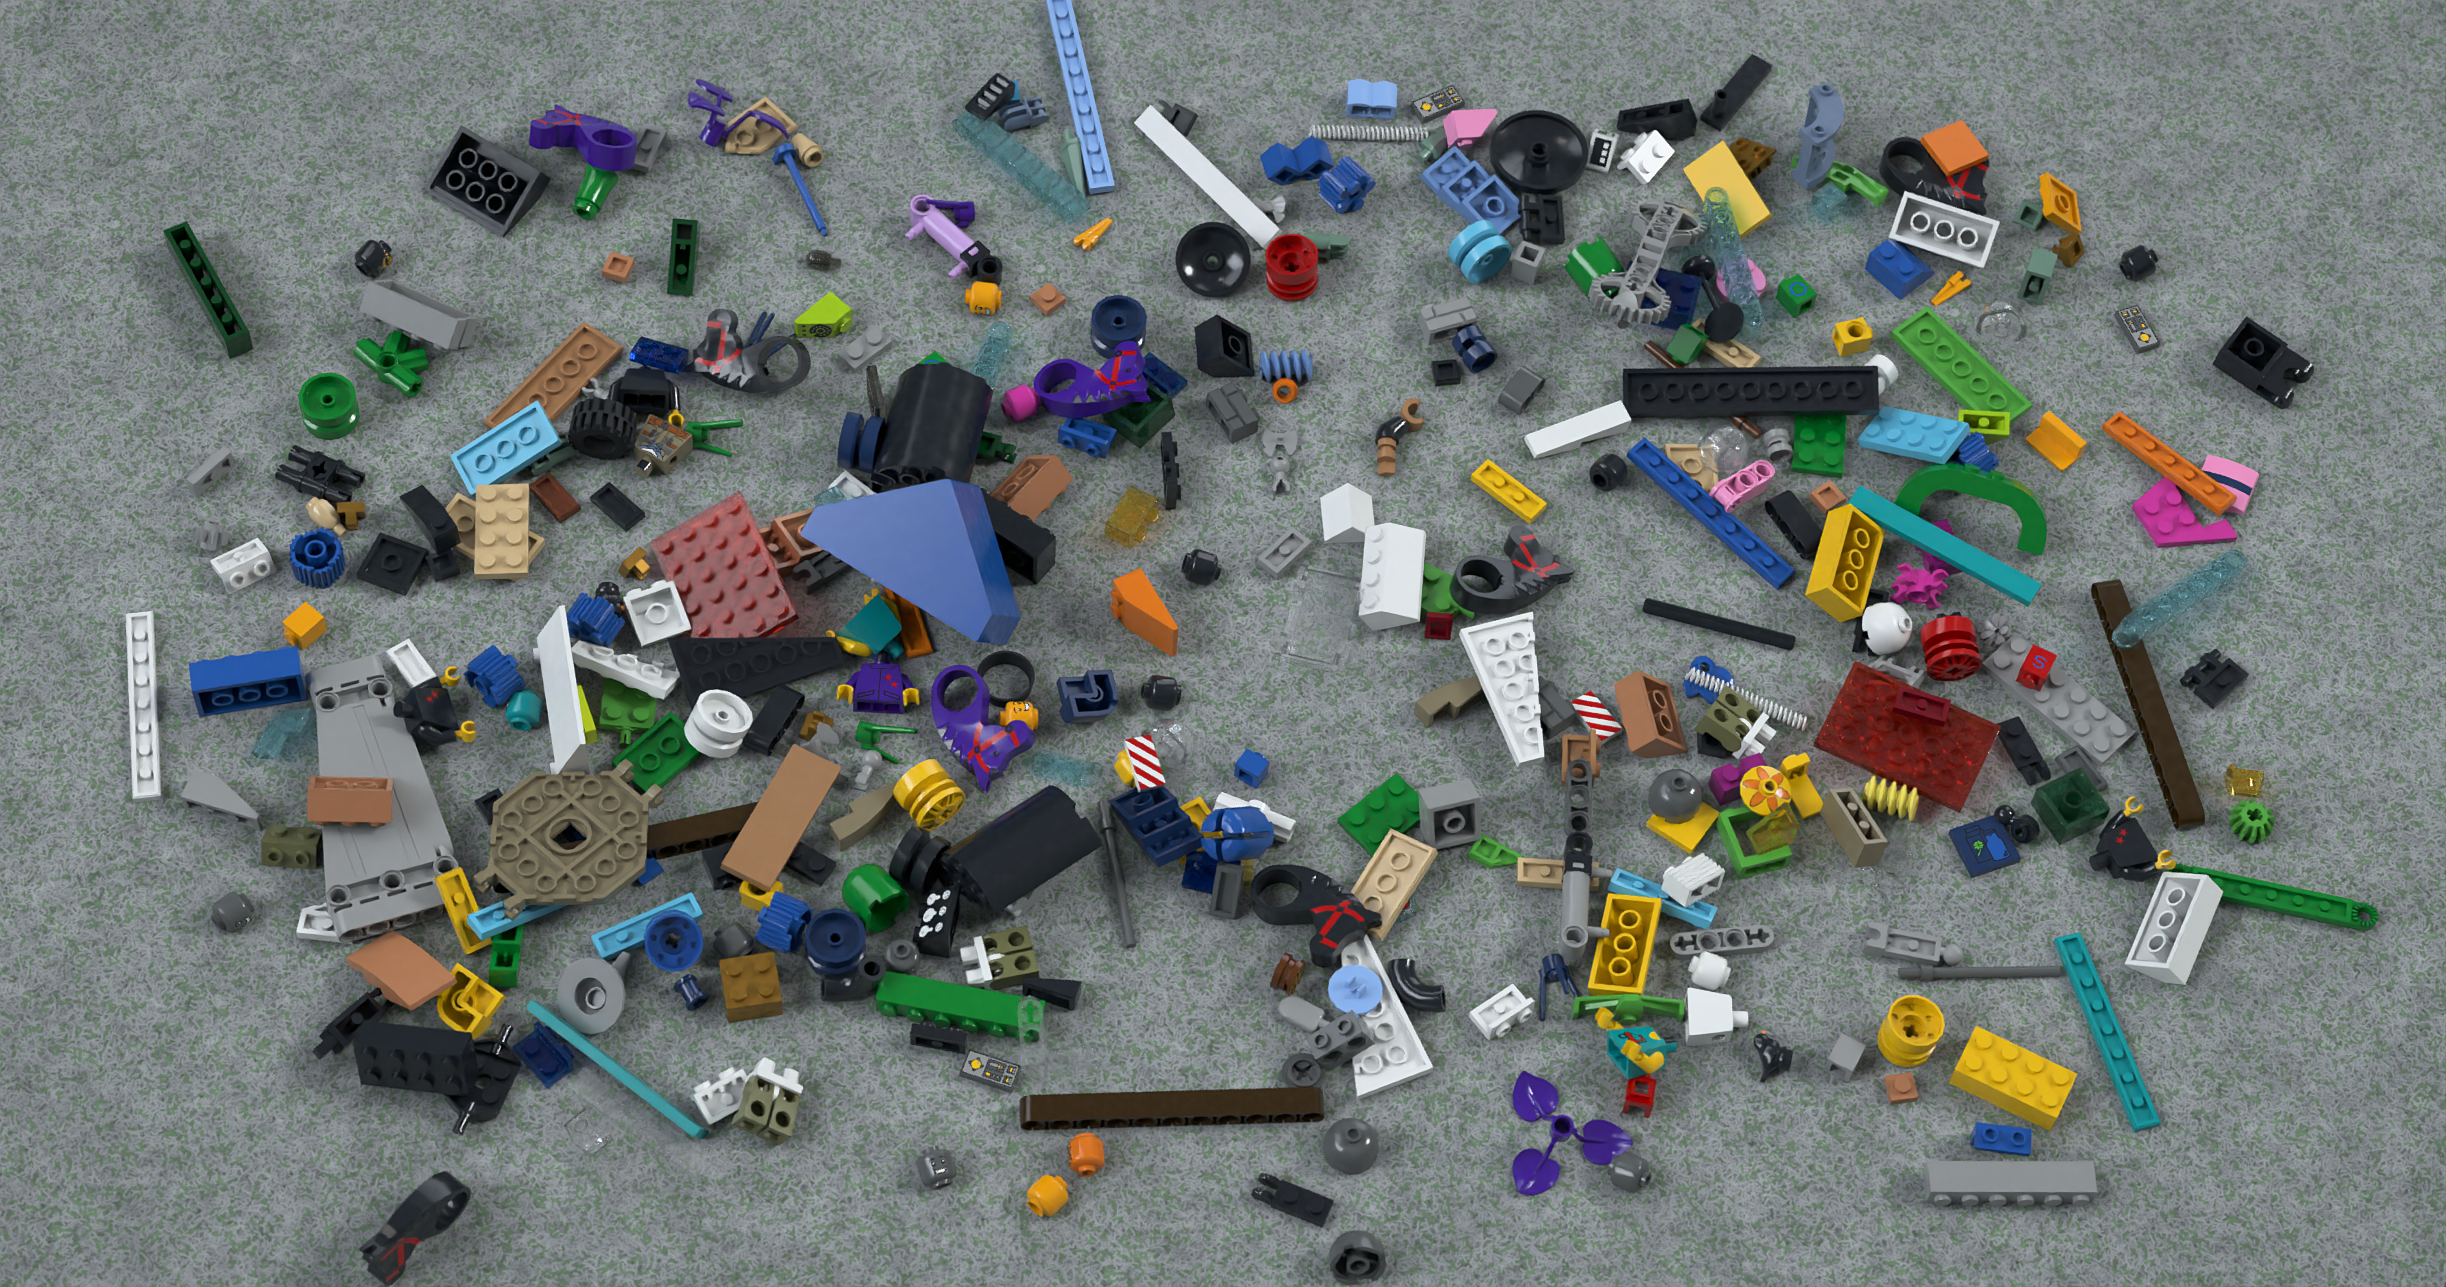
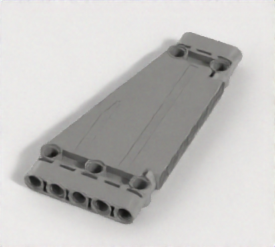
(361, 860)

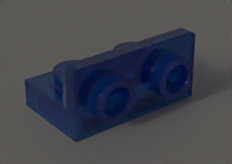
(659, 355)
(1163, 376)
(1201, 872)
(545, 1055)

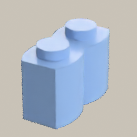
(1371, 99)

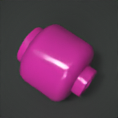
(1020, 403)

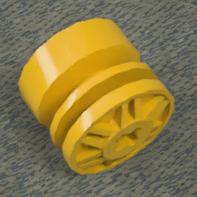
(929, 794)
(1910, 1031)

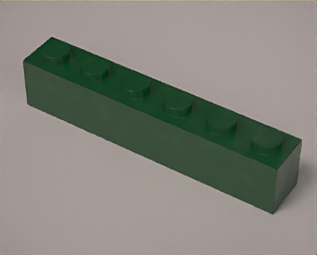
(208, 289)

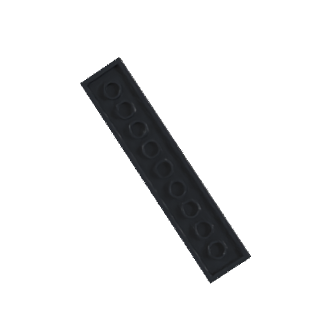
(1751, 391)

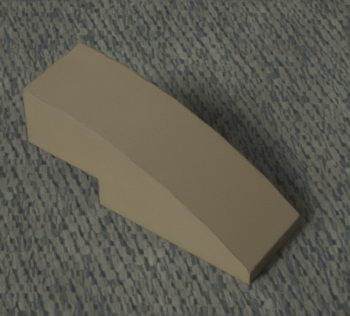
(1449, 699)
(863, 817)

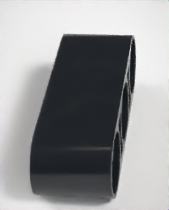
(1794, 522)
(773, 719)

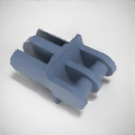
(1023, 114)

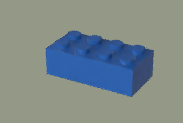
(247, 681)

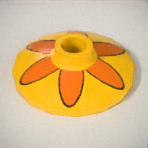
(1755, 794)

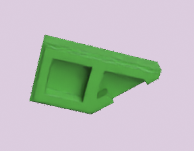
(1492, 853)

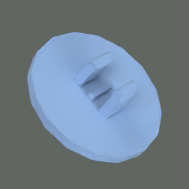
(1355, 989)

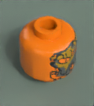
(1086, 1154)

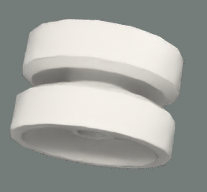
(718, 723)

